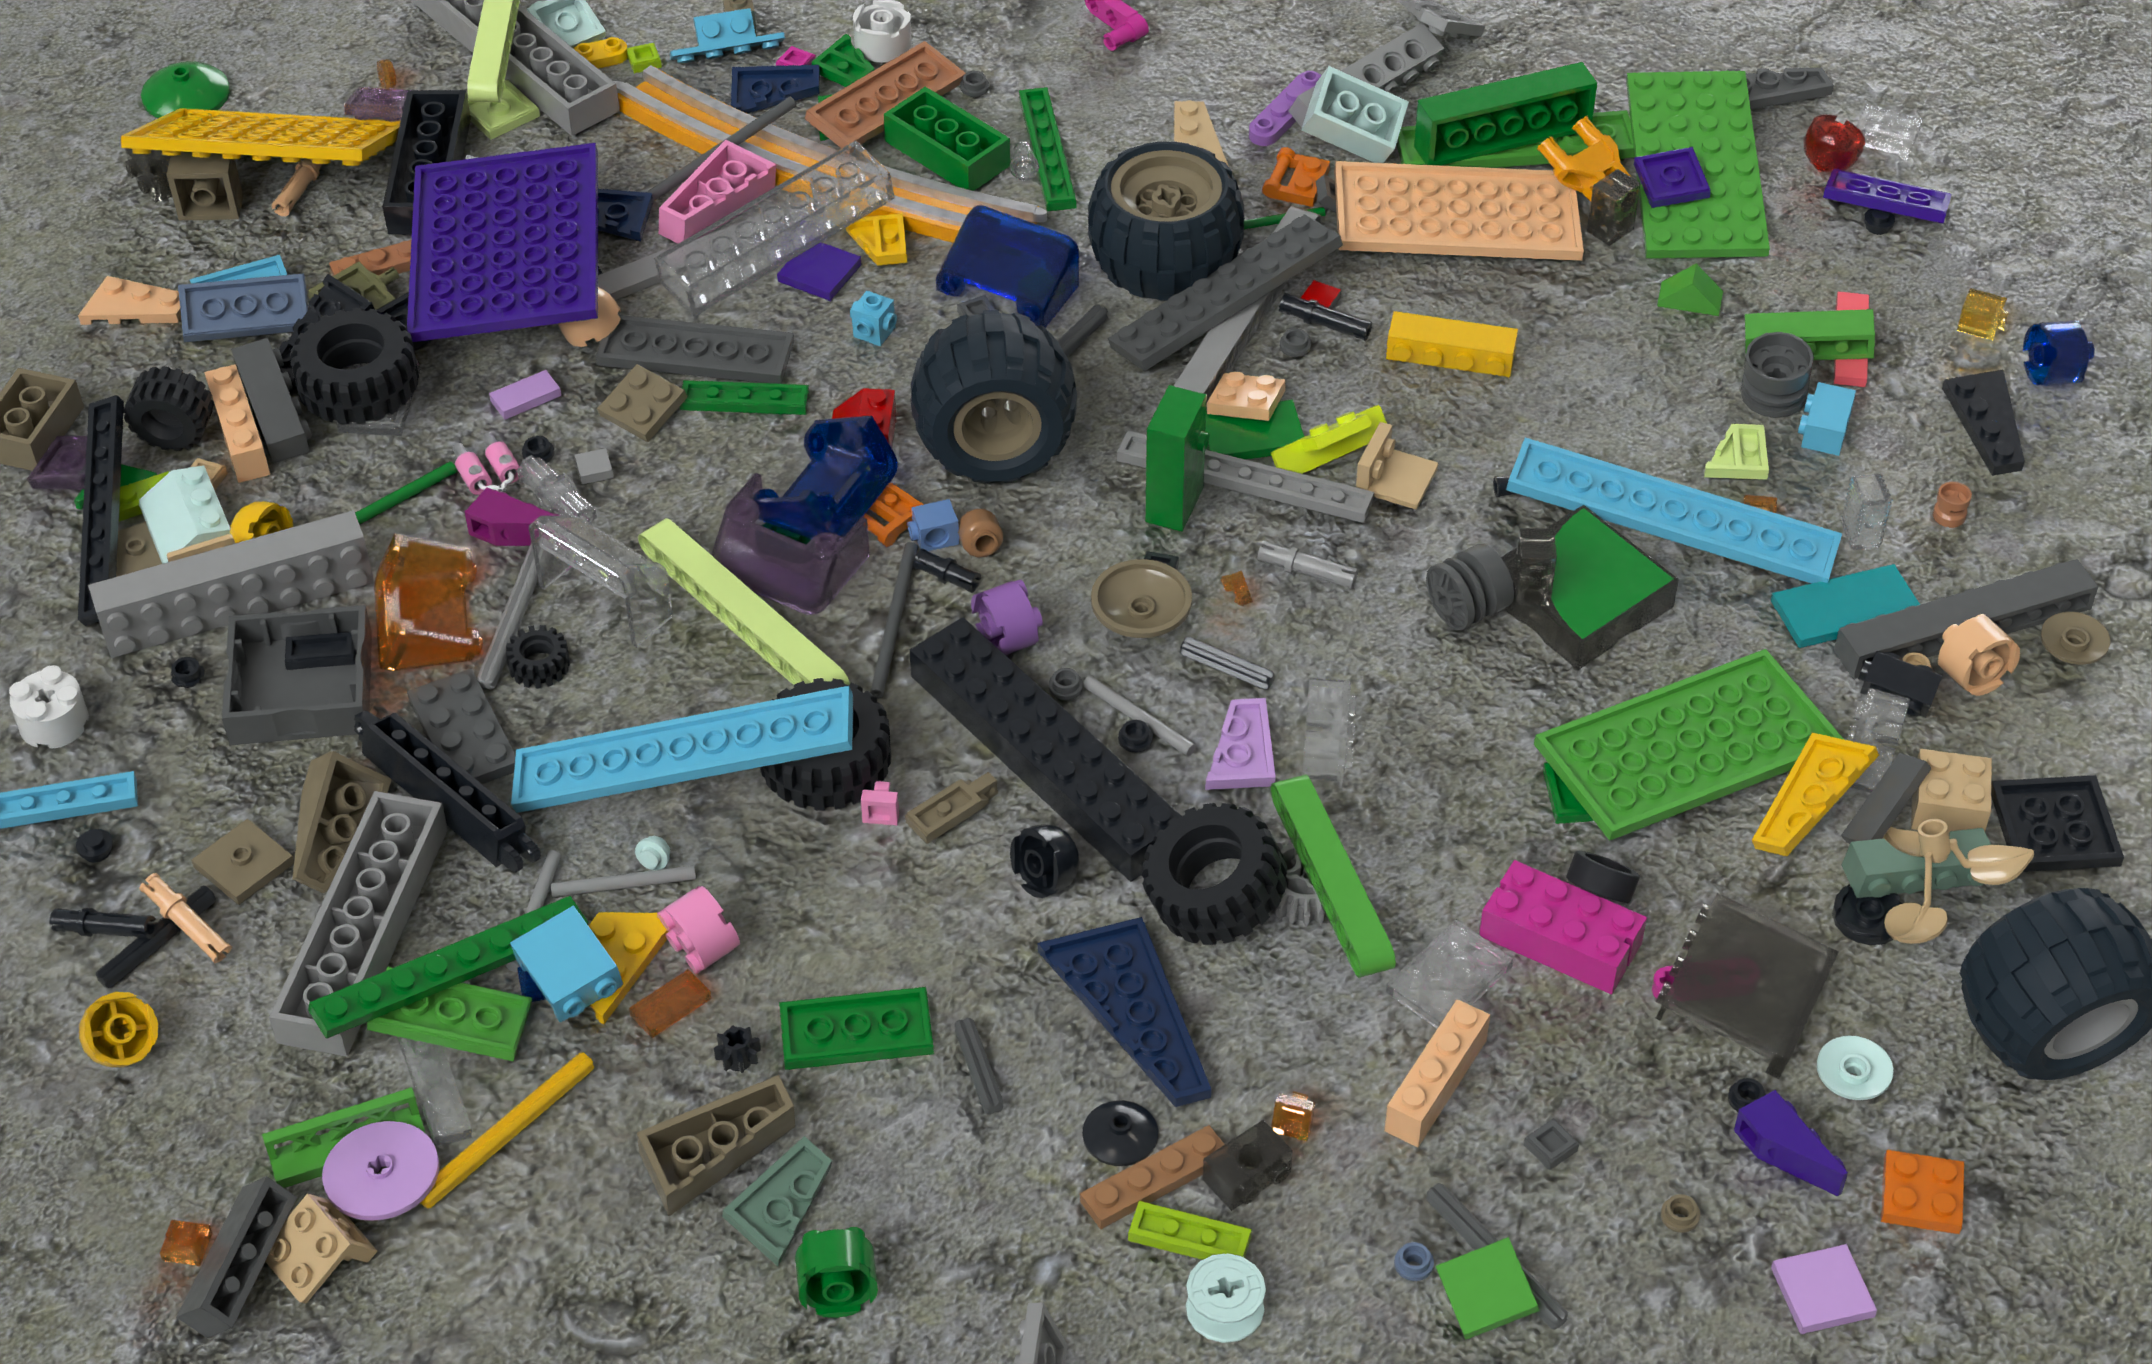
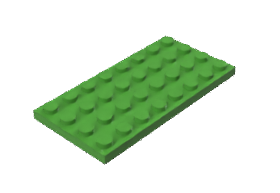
(1715, 119)
(1684, 743)

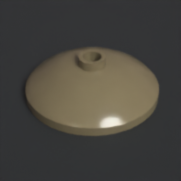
(1141, 598)

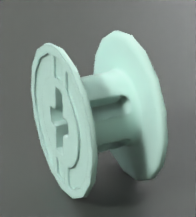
(1225, 1298)

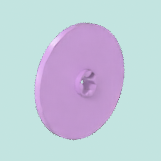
(355, 1159)

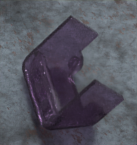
(782, 567)

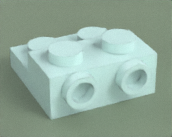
(569, 20)

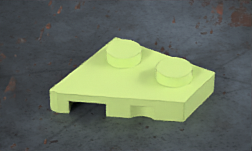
(1740, 454)

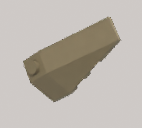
(329, 815)

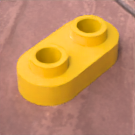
(604, 52)

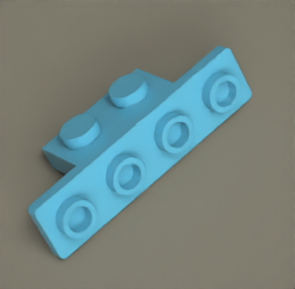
(723, 33)

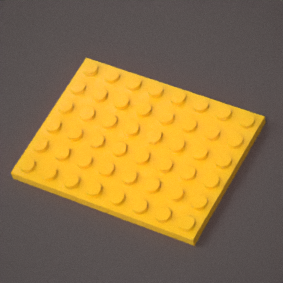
(263, 136)

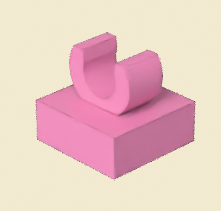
(880, 805)

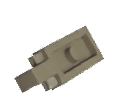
(951, 807)

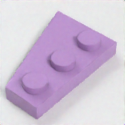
(1244, 748)

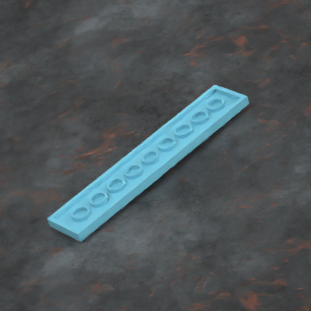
(1675, 512)
(683, 749)

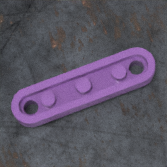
(1275, 117)

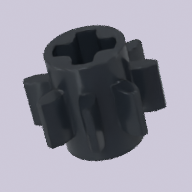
(737, 1048)

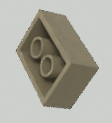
(33, 413)

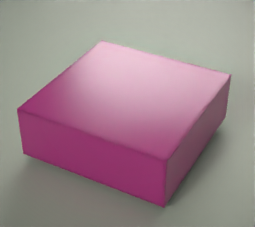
(795, 56)

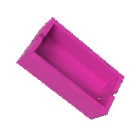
(1562, 926)

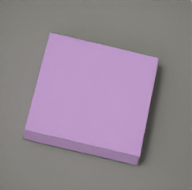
(1823, 1289)

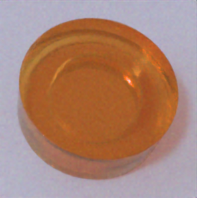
(386, 73)

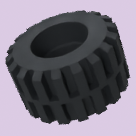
(168, 408)

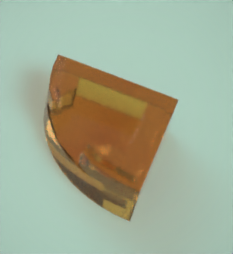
(1236, 583)

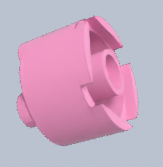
(698, 928)

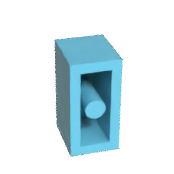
(1827, 418)

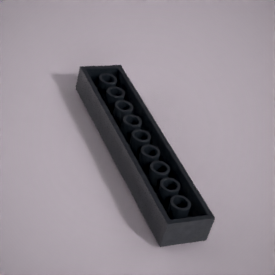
(1042, 744)

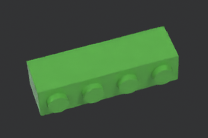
(1828, 333)

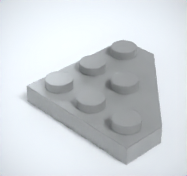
(1442, 19)

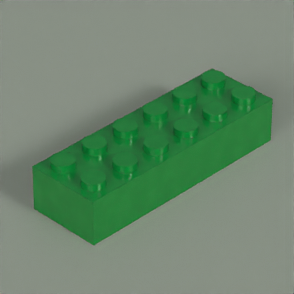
(1503, 114)

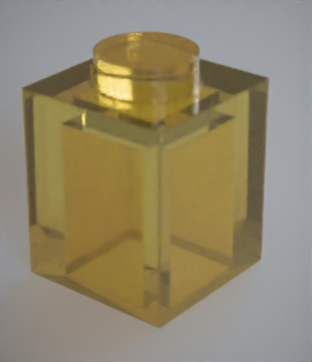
(1983, 314)

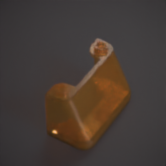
(424, 605)

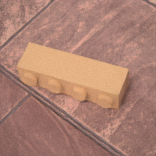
(237, 423)
(1437, 1073)

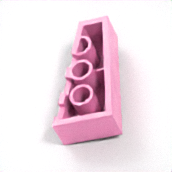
(714, 190)

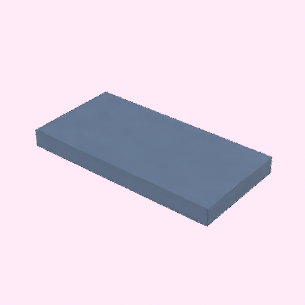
(242, 307)

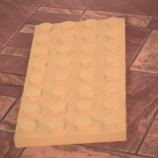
(1456, 211)

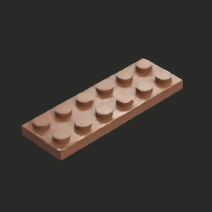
(860, 107)

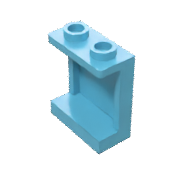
(567, 963)

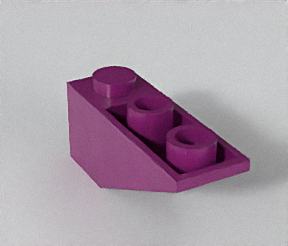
(502, 519)

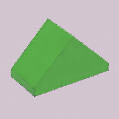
(1691, 291)

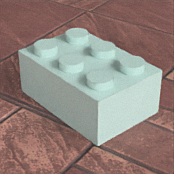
(1355, 115)

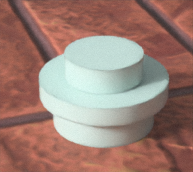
(653, 852)

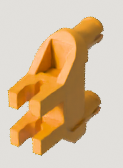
(1588, 166)

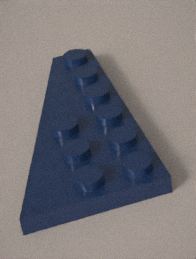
(1129, 994)

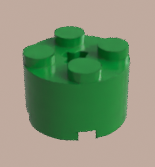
(836, 1271)

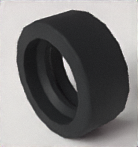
(1603, 876)

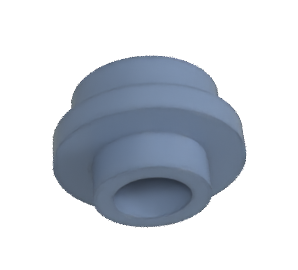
(1414, 1253)

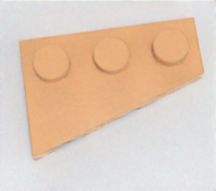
(128, 299)

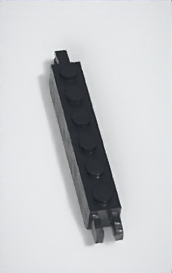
(433, 776)

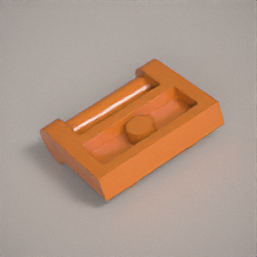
(1302, 185)
(895, 507)

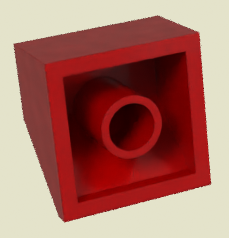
(875, 403)

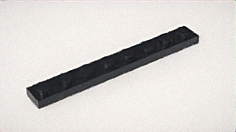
(100, 500)

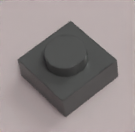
(1326, 193)

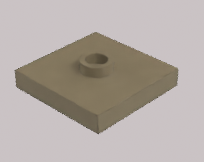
(136, 550)
(243, 861)

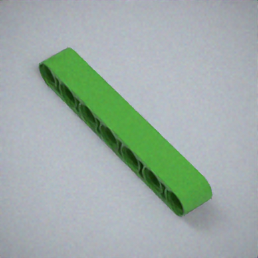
(1333, 876)

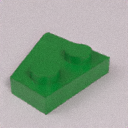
(843, 62)

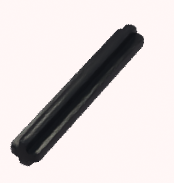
(142, 948)

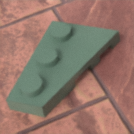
(779, 1199)

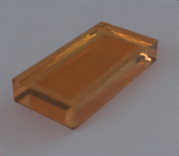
(670, 1003)

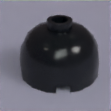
(1044, 859)

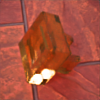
(1293, 1115)
(186, 1242)

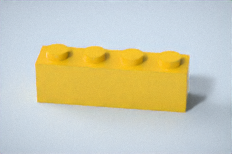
(1451, 344)

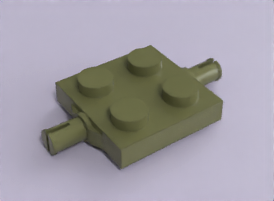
(365, 283)

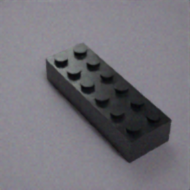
(430, 132)

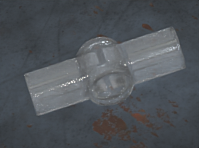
(554, 491)

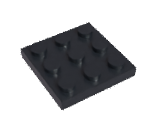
(2059, 820)

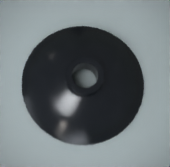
(1120, 1145)

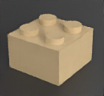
(1954, 791)

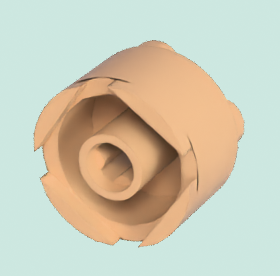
(1978, 654)

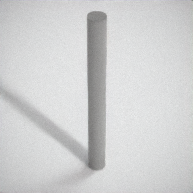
(1137, 713)
(623, 881)
(541, 890)

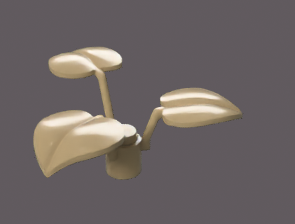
(1988, 865)

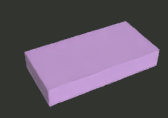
(525, 394)

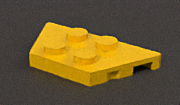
(632, 944)

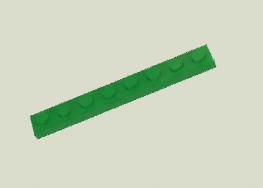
(428, 973)

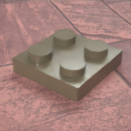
(642, 403)

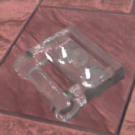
(1889, 125)

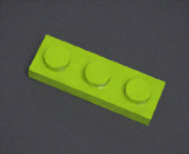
(1186, 1232)

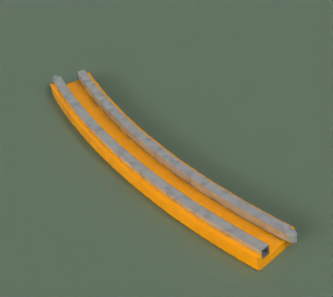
(704, 122)

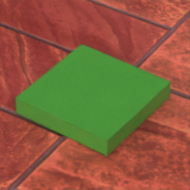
(1487, 1288)

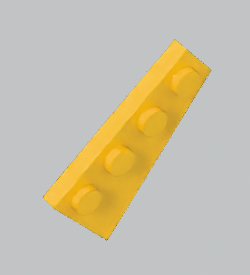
(1811, 789)

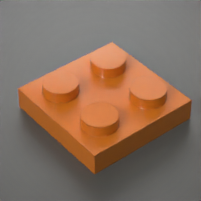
(1922, 1192)

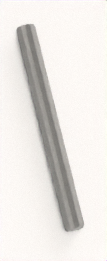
(509, 623)

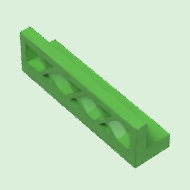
(308, 1152)

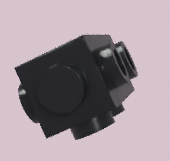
(1900, 678)

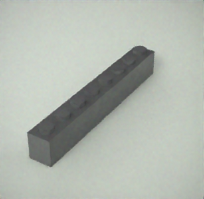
(2009, 603)

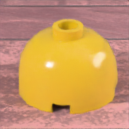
(259, 520)
(118, 1030)

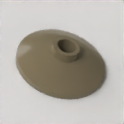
(2075, 638)

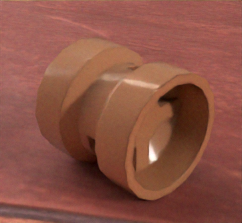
(1952, 504)

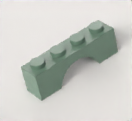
(1880, 869)

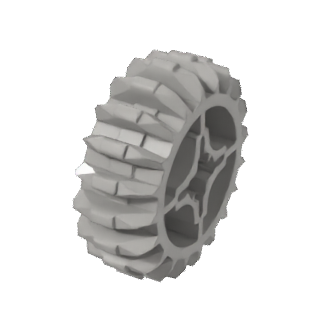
(1299, 898)

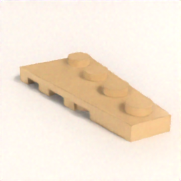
(1195, 127)

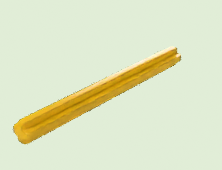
(508, 1127)

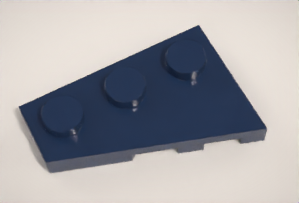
(767, 86)

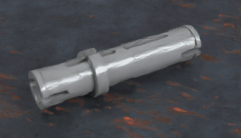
(1310, 565)

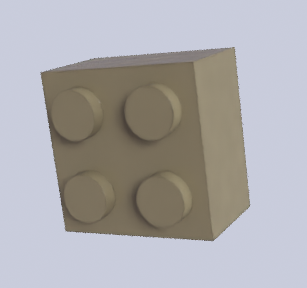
(205, 187)

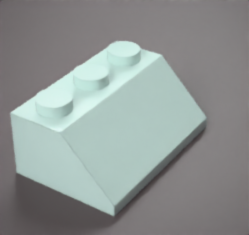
(183, 511)

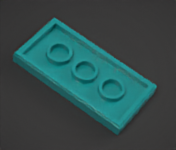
(1819, 609)

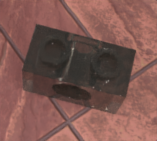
(1257, 1148)

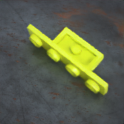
(1329, 442)

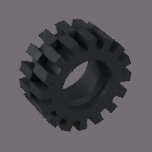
(537, 670)

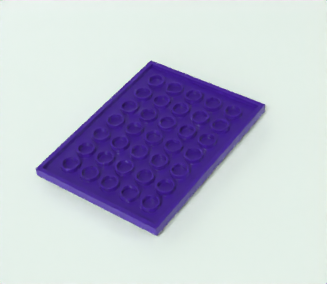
(504, 243)

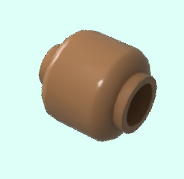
(980, 533)

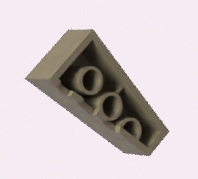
(713, 1140)

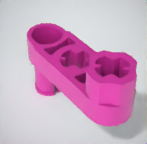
(1124, 20)

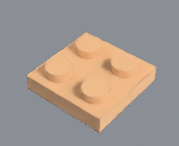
(1246, 396)

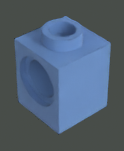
(934, 525)

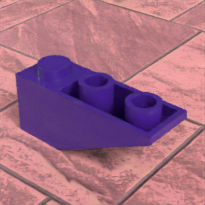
(1783, 1140)

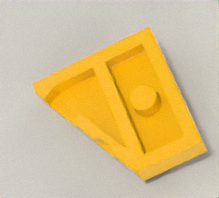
(881, 238)

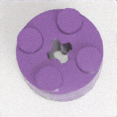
(1007, 617)

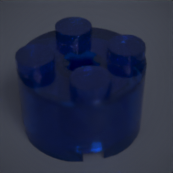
(2057, 353)

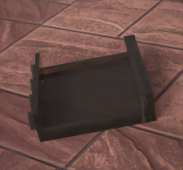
(1748, 980)

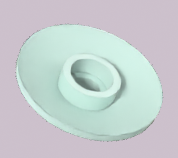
(1858, 1057)

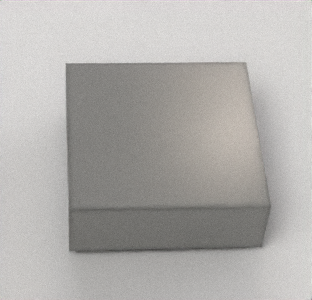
(594, 466)

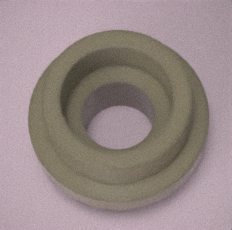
(1682, 1205)

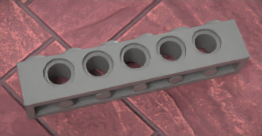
(1387, 66)

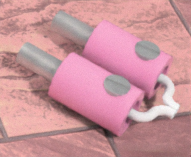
(474, 472)

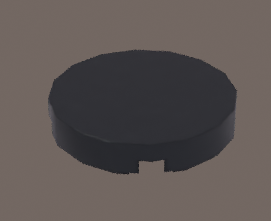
(1860, 919)

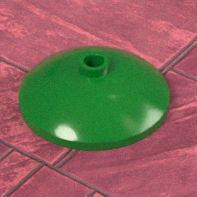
(185, 86)

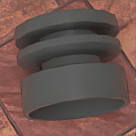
(1776, 374)
(1470, 586)

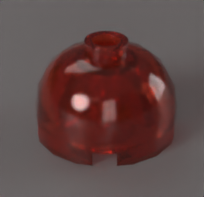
(1832, 144)

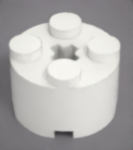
(882, 30)
(49, 708)

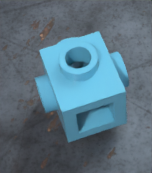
(873, 318)

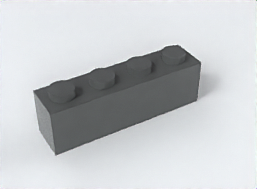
(270, 400)
(236, 1257)

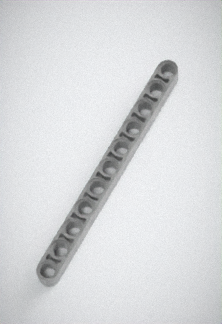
(1229, 338)

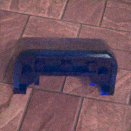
(1012, 261)
(841, 482)

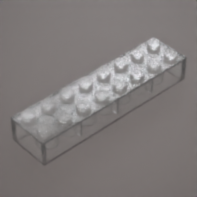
(774, 228)

